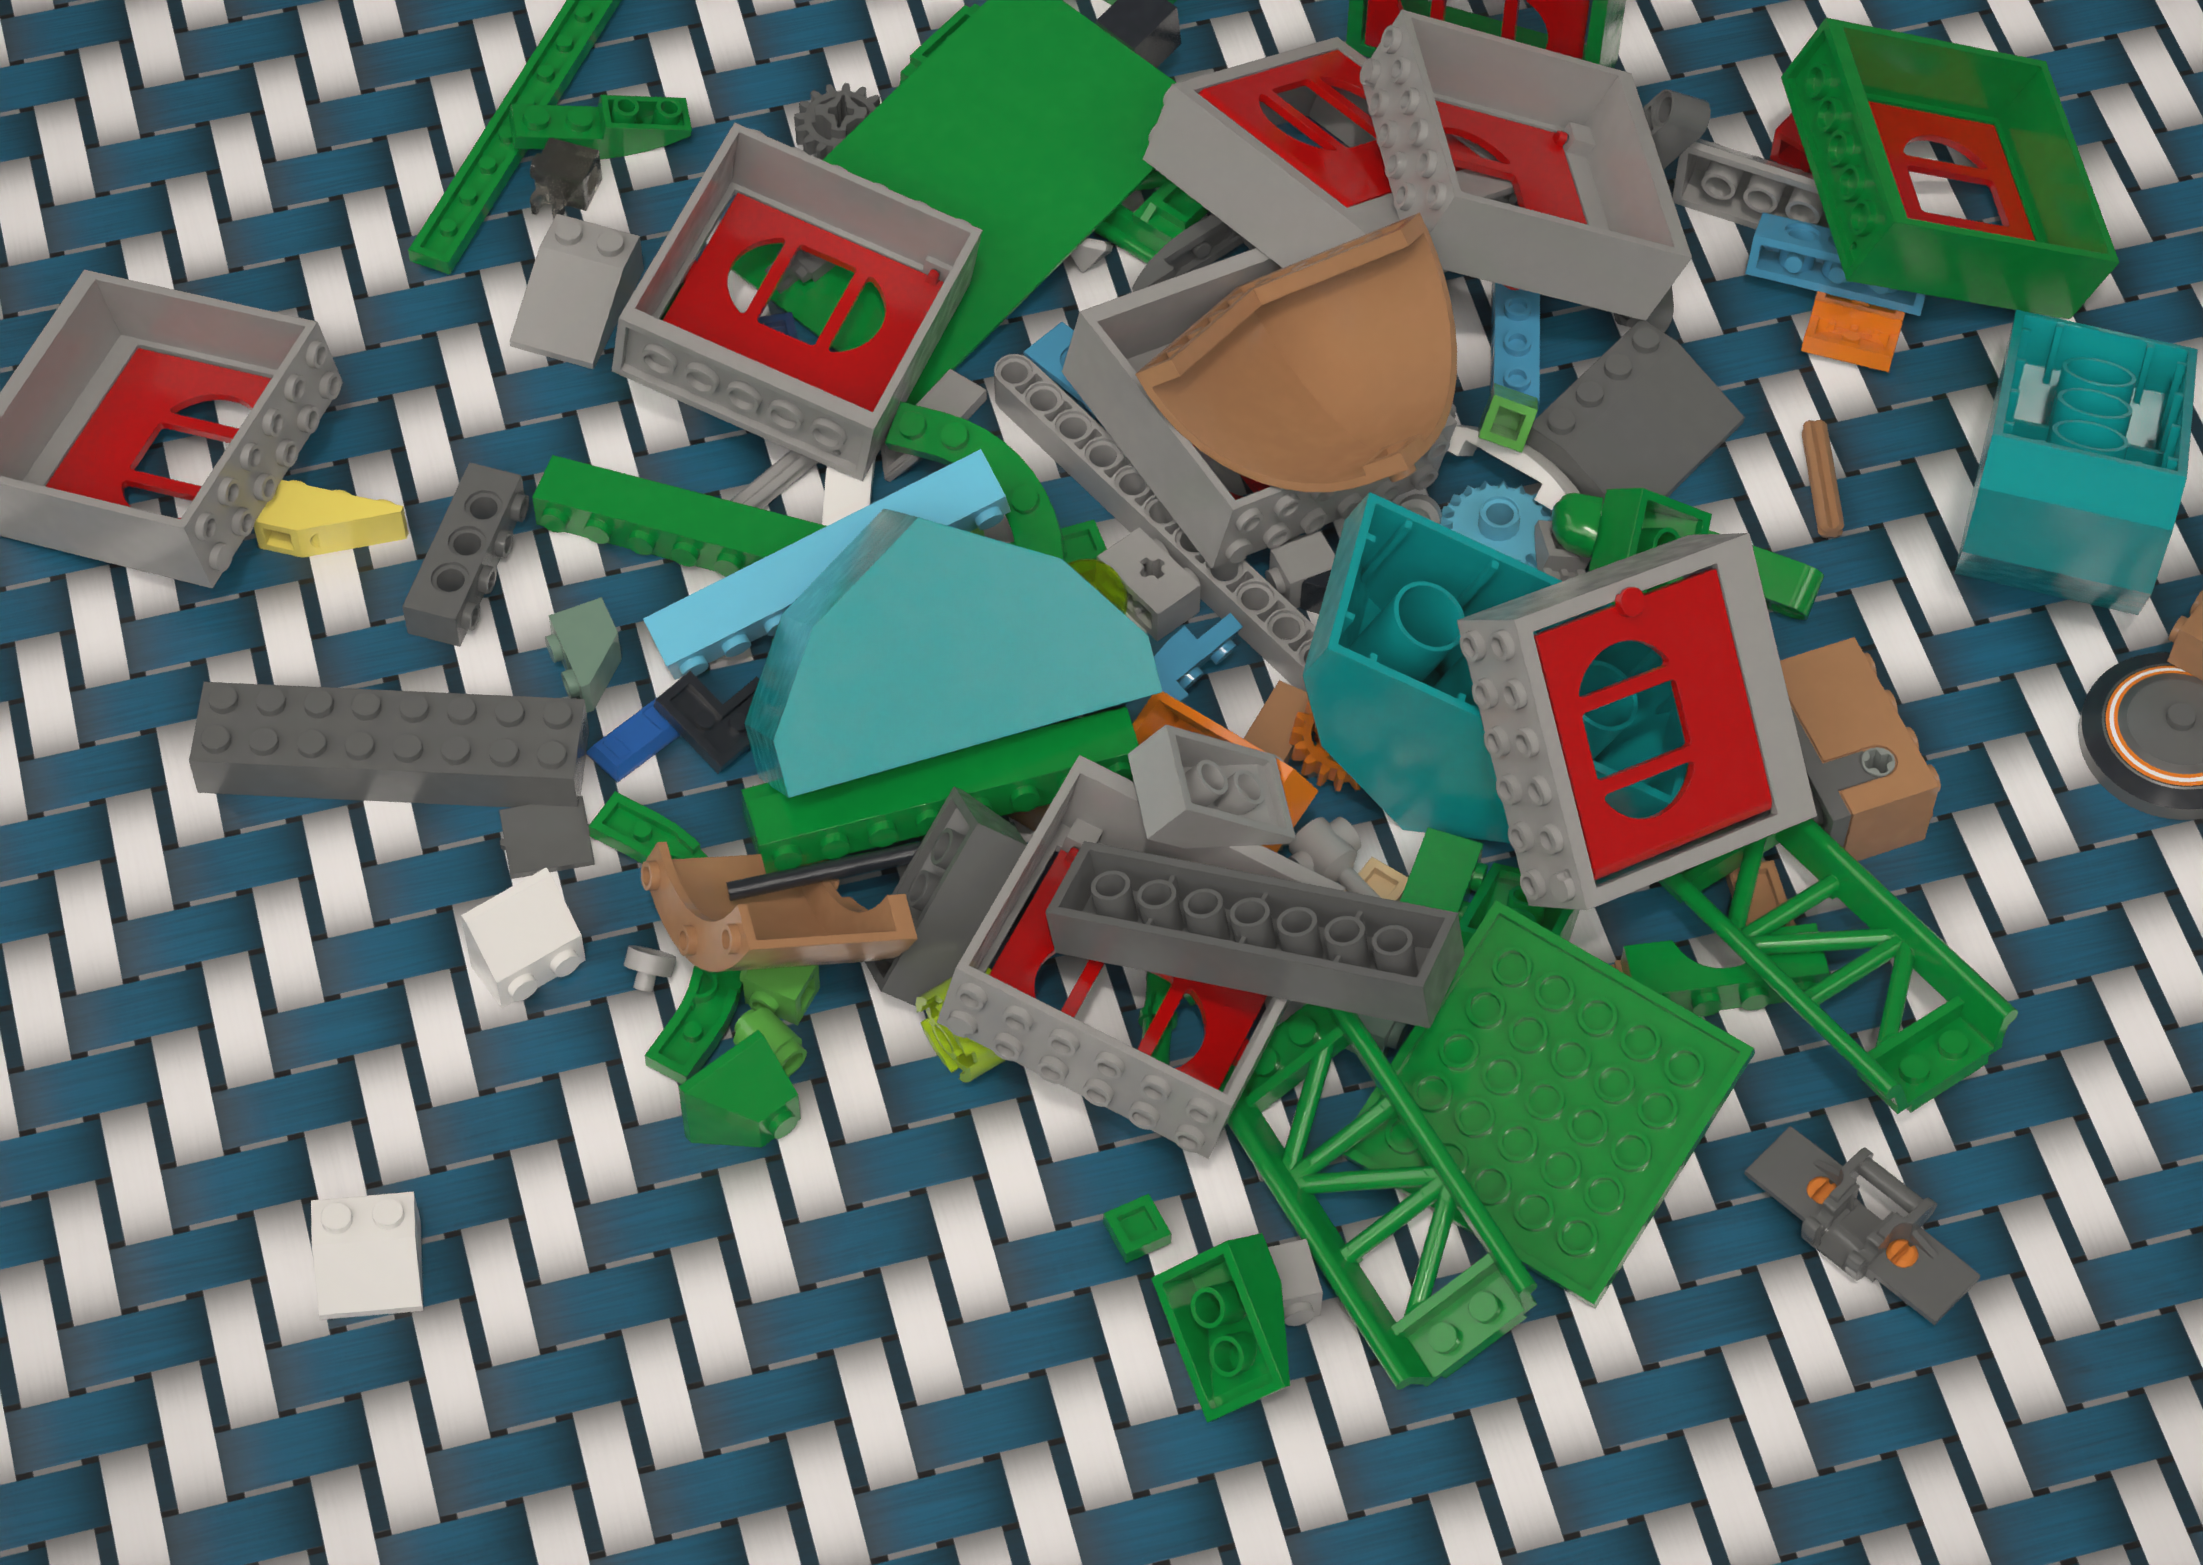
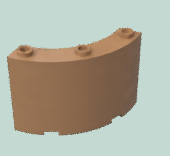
(770, 929)

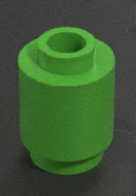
(782, 1040)

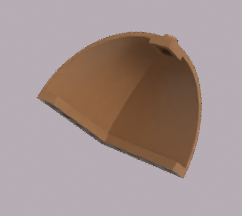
(1320, 366)

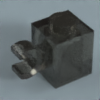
(565, 176)

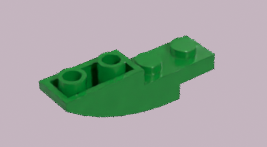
(615, 127)

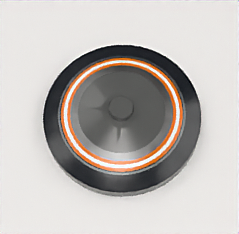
(2147, 736)

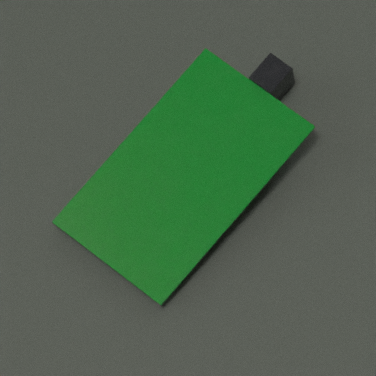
(1019, 129)

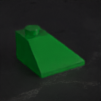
(740, 1098)

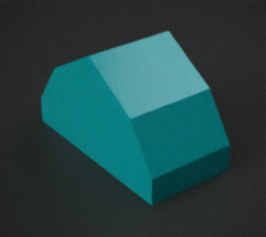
(2081, 463)
(932, 648)
(1398, 690)

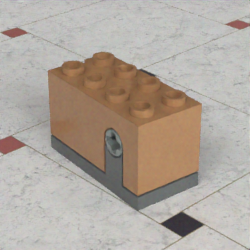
(1857, 753)

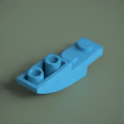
(1184, 655)

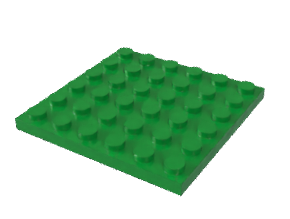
(1559, 1097)

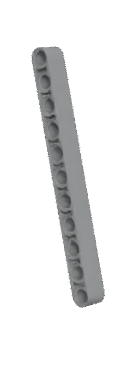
(1107, 475)

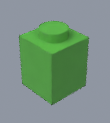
(1508, 417)

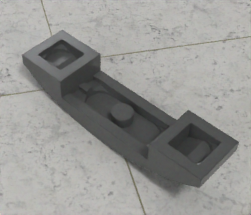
(1190, 250)

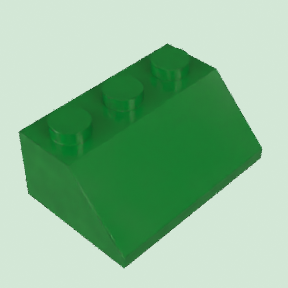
(1642, 520)

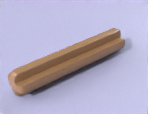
(1822, 478)

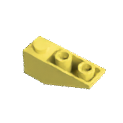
(322, 521)

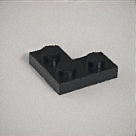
(705, 723)

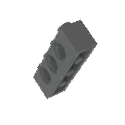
(465, 554)

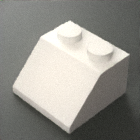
(522, 939)
(367, 1255)

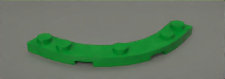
(951, 438)
(711, 996)

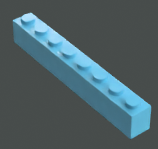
(752, 600)

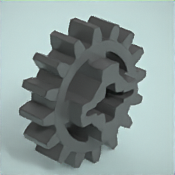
(831, 118)

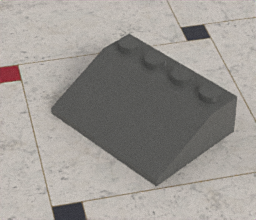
(1636, 418)

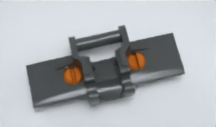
(1855, 1238)

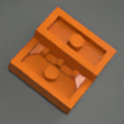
(1853, 331)

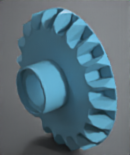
(1498, 518)

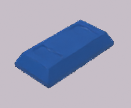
(633, 742)

